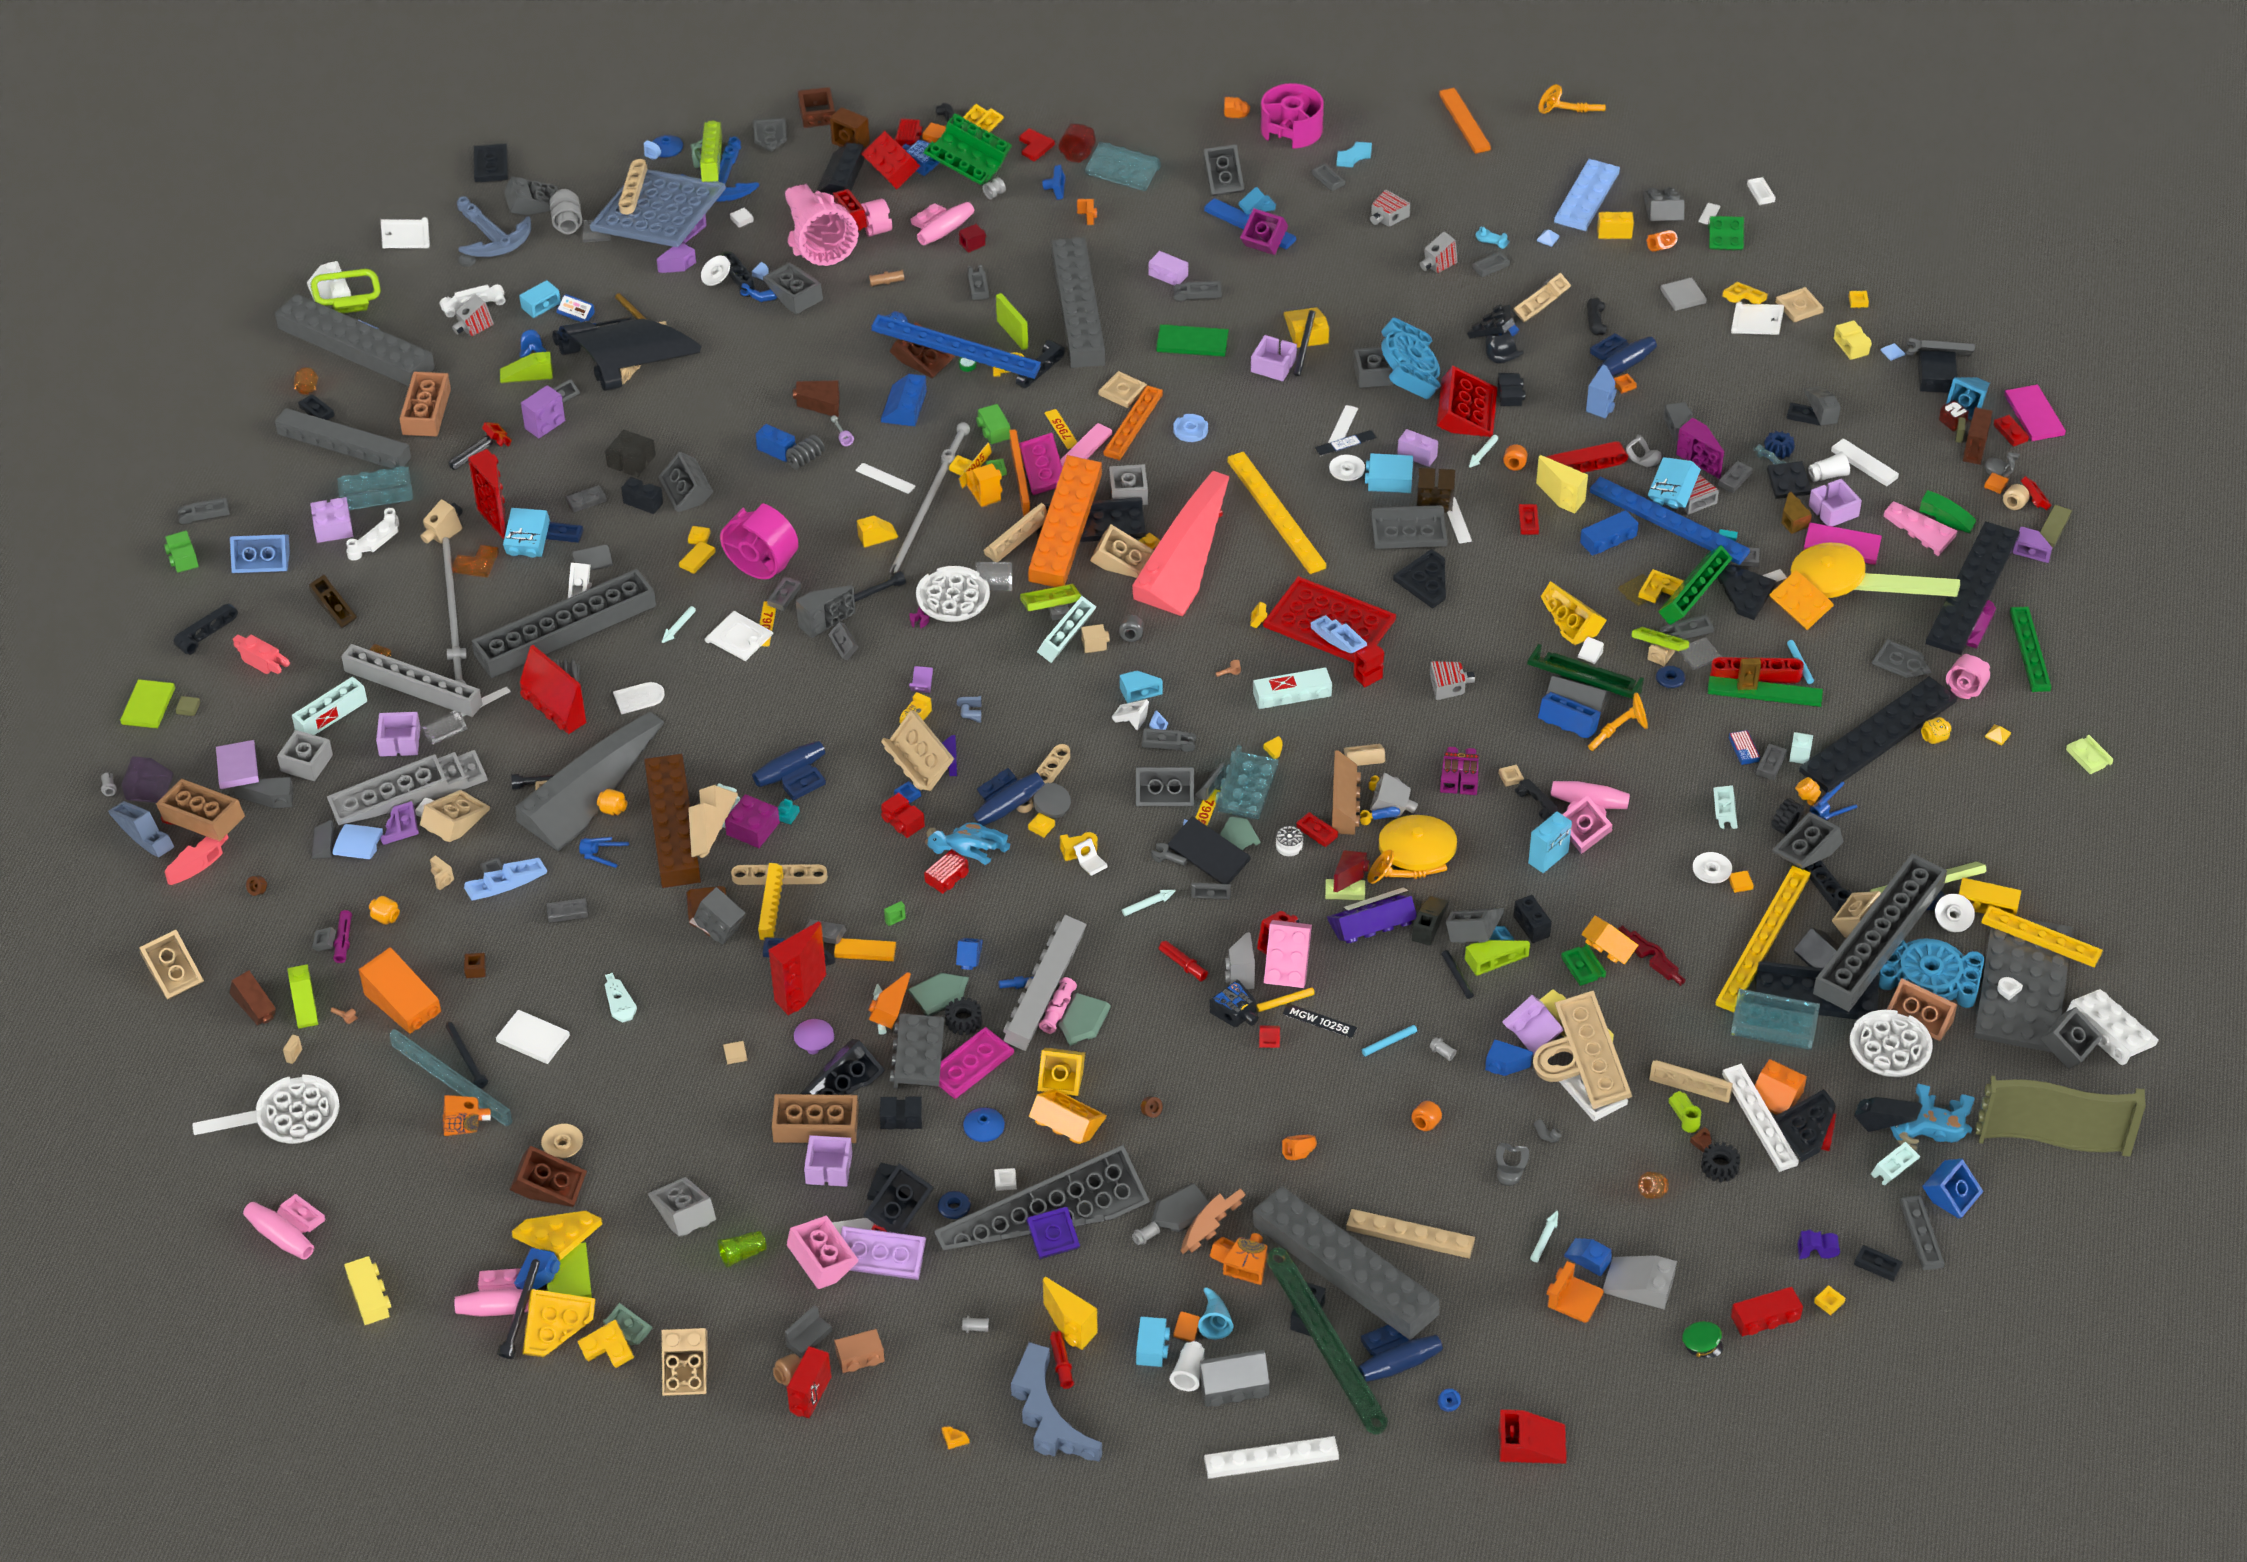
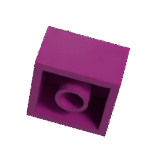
(1264, 231)
(752, 821)

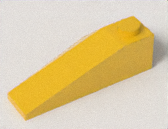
(1571, 615)

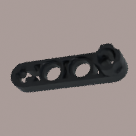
(738, 272)
(1051, 355)
(188, 641)
(1835, 900)

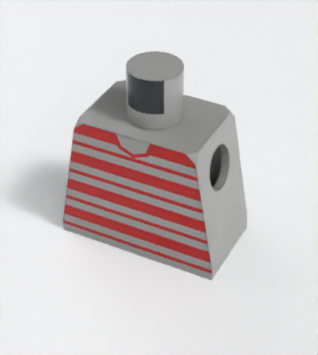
(1389, 209)
(1440, 254)
(473, 317)
(1702, 496)
(1449, 679)

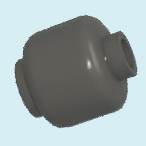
(1131, 628)

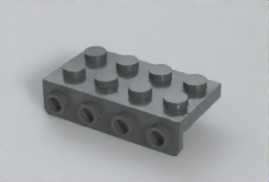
(1408, 527)
(917, 1050)

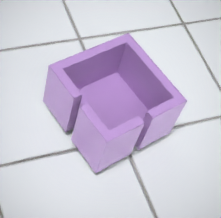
(1267, 360)
(1838, 505)
(331, 520)
(398, 734)
(828, 1160)

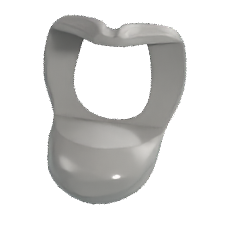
(1651, 457)

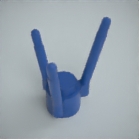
(1822, 808)
(590, 846)

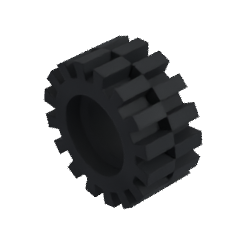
(1787, 816)
(960, 1007)
(1720, 1171)

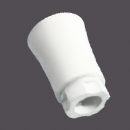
(1830, 467)
(1187, 1370)

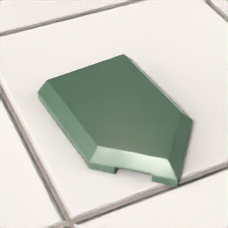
(938, 991)
(1083, 1018)

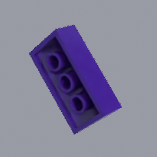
(1373, 917)

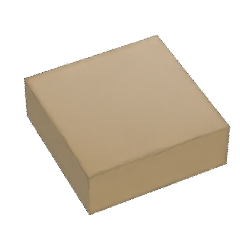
(1510, 775)
(292, 1049)
(735, 1052)

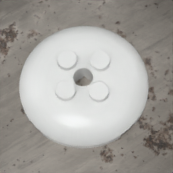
(952, 594)
(1890, 1043)
(297, 1109)

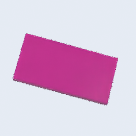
(2034, 412)
(1041, 463)
(1865, 543)
(972, 1062)

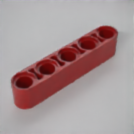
(1593, 457)
(1771, 670)

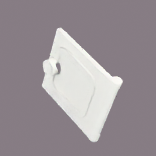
(405, 233)
(1757, 318)
(736, 633)

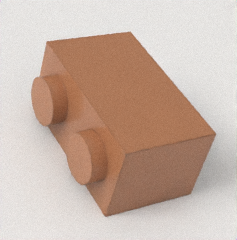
(859, 1351)

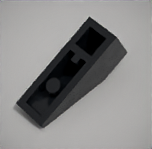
(1885, 1112)

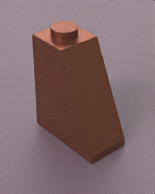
(818, 396)
(252, 998)

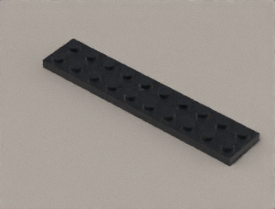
(1977, 581)
(1878, 734)

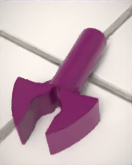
(924, 619)

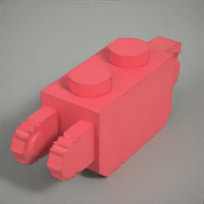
(260, 654)

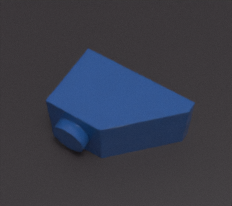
(968, 952)
(1507, 1058)
(1589, 1255)
(548, 1268)

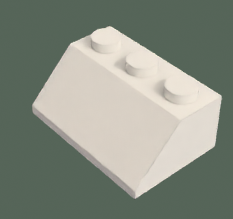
(330, 288)

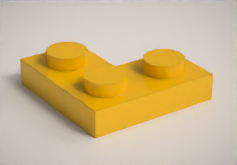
(1740, 291)
(1656, 584)
(609, 1340)

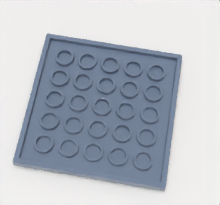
(665, 209)

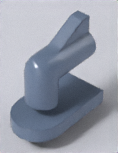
(965, 703)

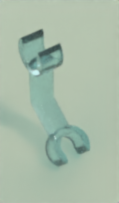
(1770, 455)

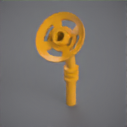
(1554, 101)
(1636, 711)
(1382, 868)

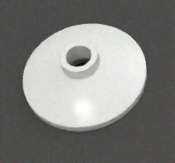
(715, 270)
(1347, 467)
(1712, 867)
(1960, 906)

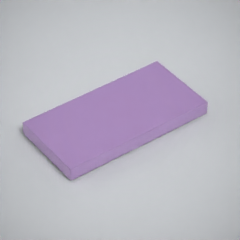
(237, 764)
(885, 1252)

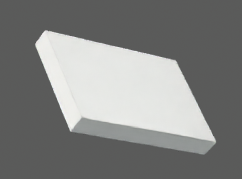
(532, 1036)
(1577, 1090)

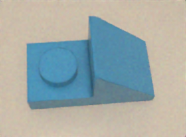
(1256, 200)

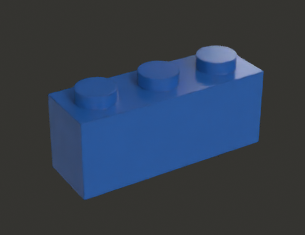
(1609, 532)
(1569, 715)

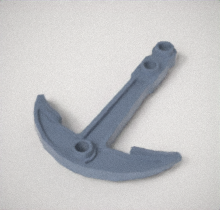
(500, 242)

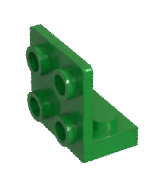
(1726, 233)

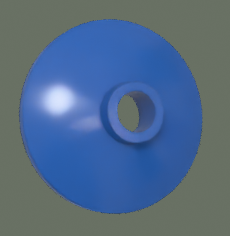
(669, 145)
(984, 1124)

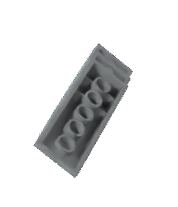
(412, 782)

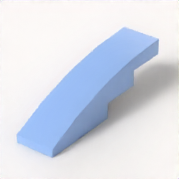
(1338, 635)
(503, 880)

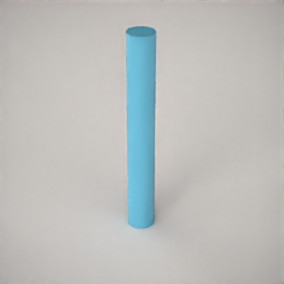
(1796, 654)
(1389, 1040)

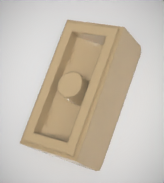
(1366, 754)

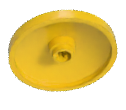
(1831, 568)
(1418, 842)

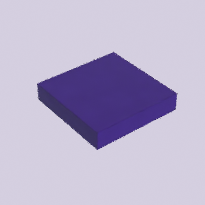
(1053, 1232)

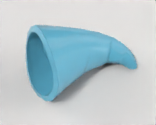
(1216, 1321)

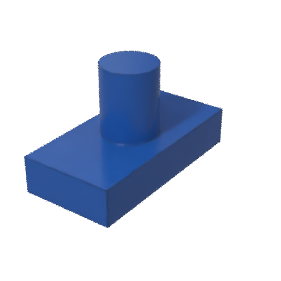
(1056, 182)

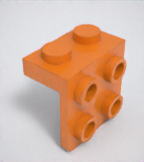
(1573, 1295)

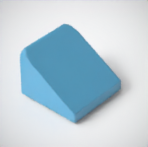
(1501, 933)

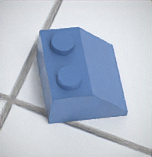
(1601, 393)

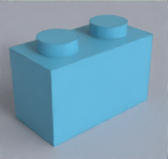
(540, 299)
(1151, 1341)

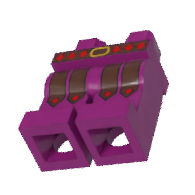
(1462, 765)

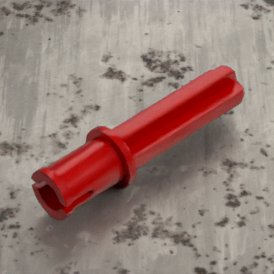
(1189, 965)
(1062, 1366)

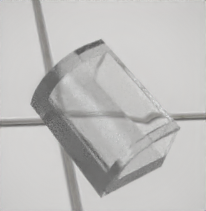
(997, 574)
(444, 727)

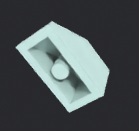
(1801, 747)

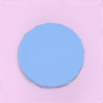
(1190, 428)

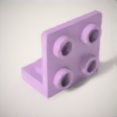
(1533, 1024)

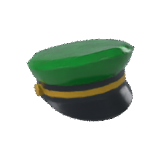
(1703, 1339)

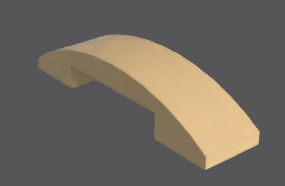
(1542, 298)

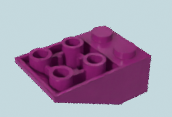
(1700, 446)

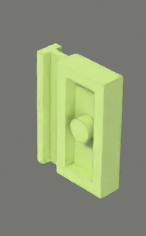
(2089, 754)

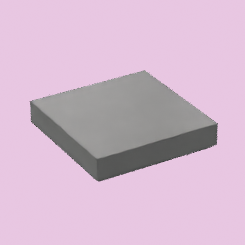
(1683, 294)

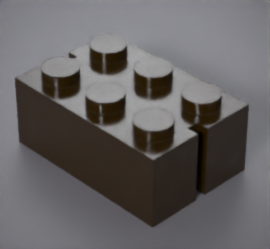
(1436, 496)

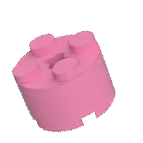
(877, 217)
(1968, 676)

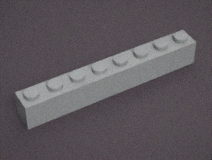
(412, 680)
(1045, 982)

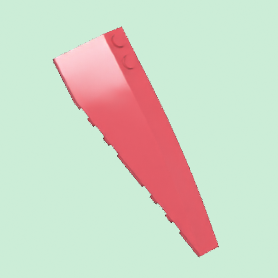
(1178, 562)

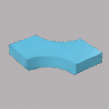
(1359, 151)

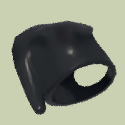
(1501, 348)

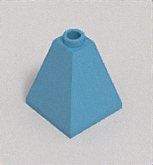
(1968, 392)

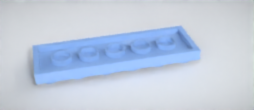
(1587, 194)

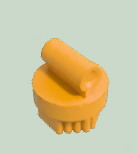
(1808, 790)

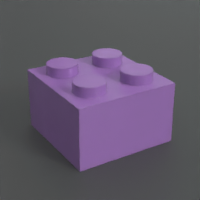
(543, 411)

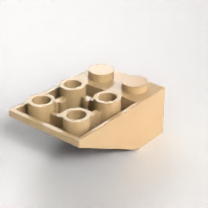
(684, 1361)

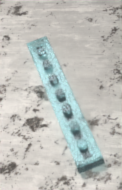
(449, 1076)

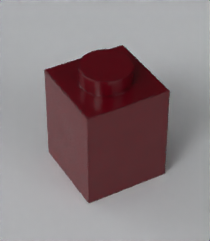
(972, 238)

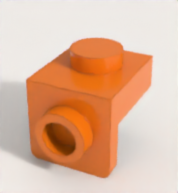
(1086, 206)

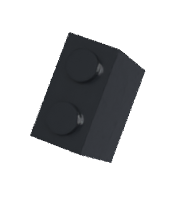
(1936, 370)

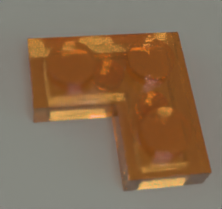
(478, 565)

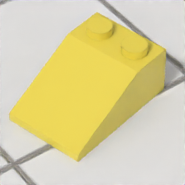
(1562, 484)

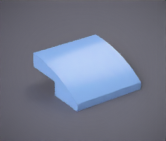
(357, 841)

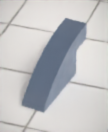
(141, 828)

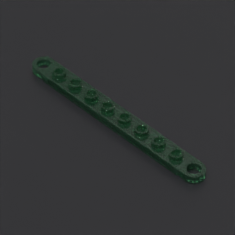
(1327, 1340)

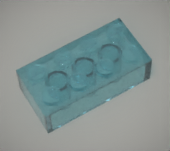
(1775, 1019)

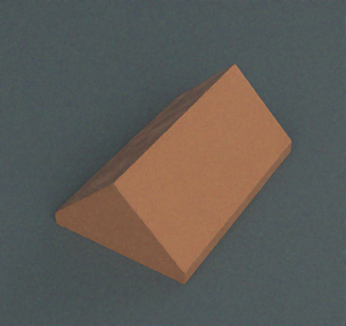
(1927, 1007)

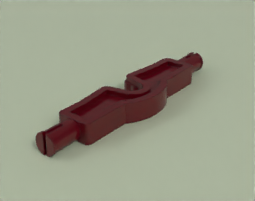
(1658, 961)

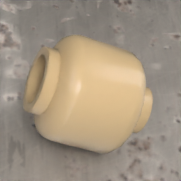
(2016, 497)

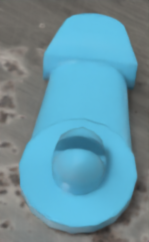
(1486, 236)

